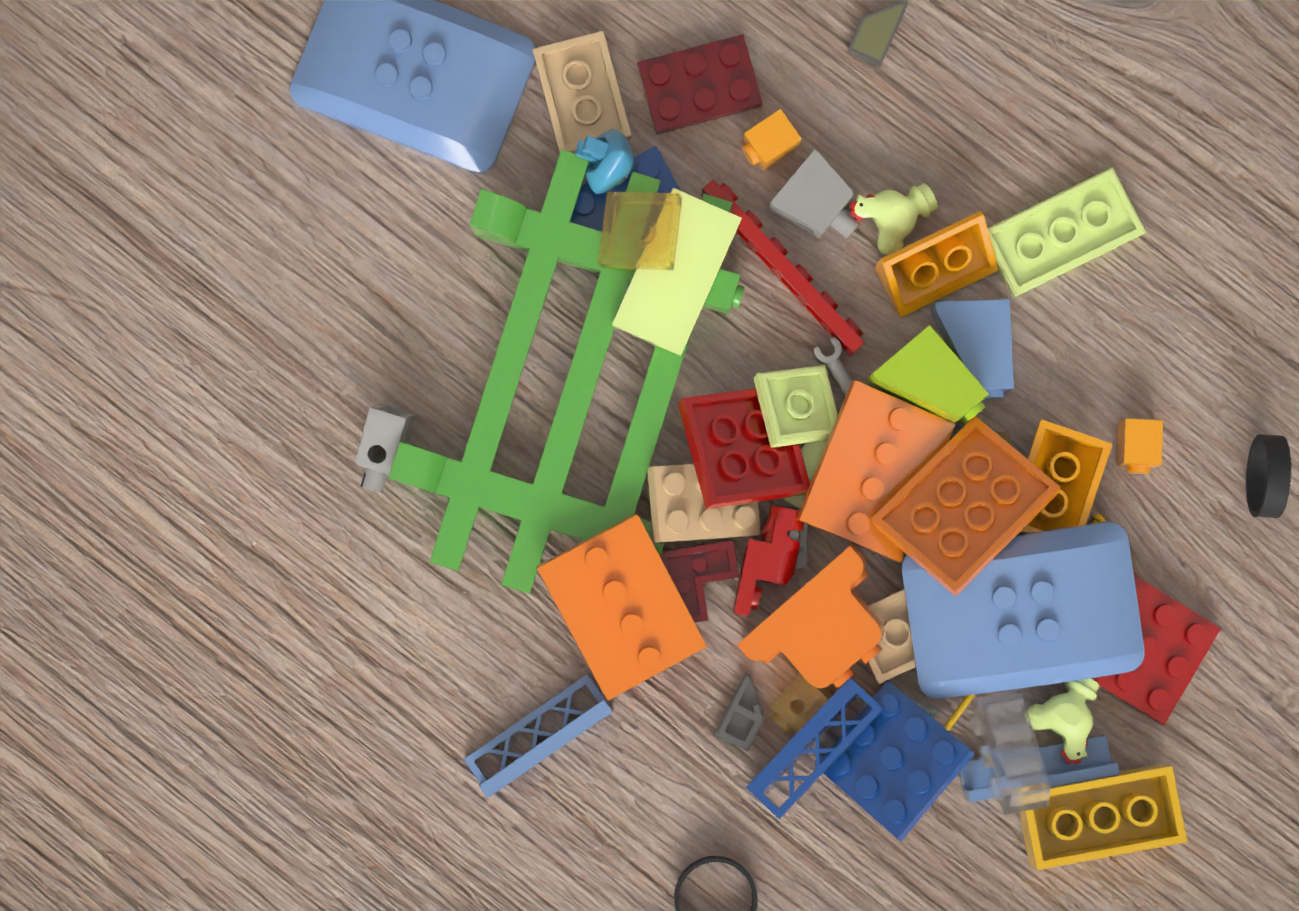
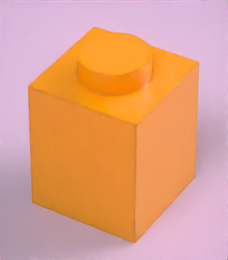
(770, 140)
(1139, 445)

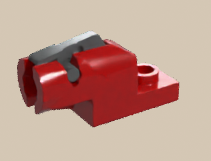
(773, 559)

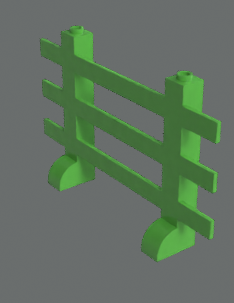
(541, 505)

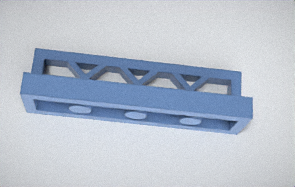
(546, 747)
(1096, 765)

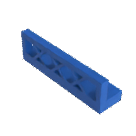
(805, 739)

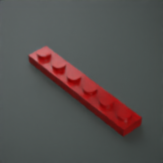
(795, 278)

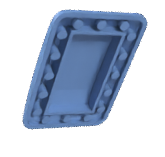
(416, 76)
(1035, 616)

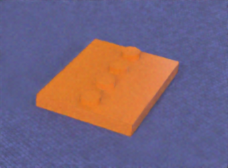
(866, 461)
(965, 505)
(621, 606)

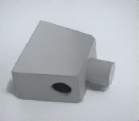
(816, 199)
(386, 428)

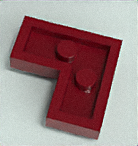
(696, 566)

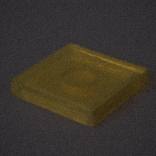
(640, 230)

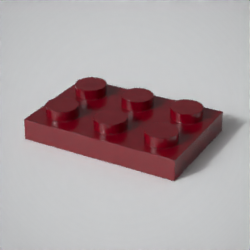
(699, 84)

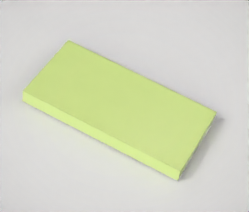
(1064, 232)
(666, 303)

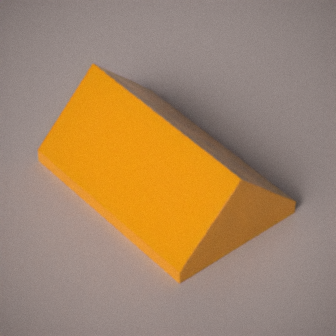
(938, 264)
(1076, 466)

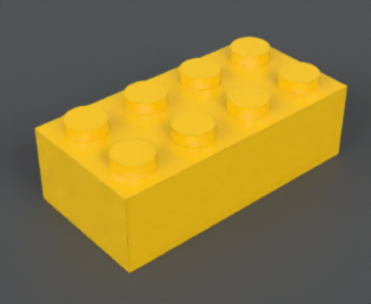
(1105, 818)

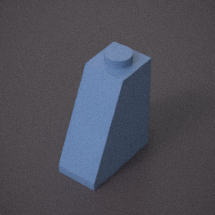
(981, 340)

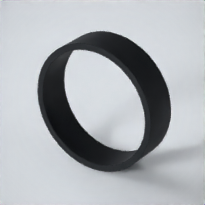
(1268, 476)
(710, 859)

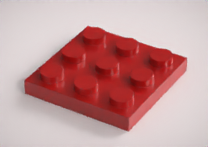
(734, 451)
(1174, 649)

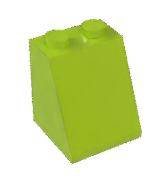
(931, 378)

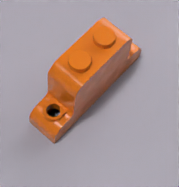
(822, 625)

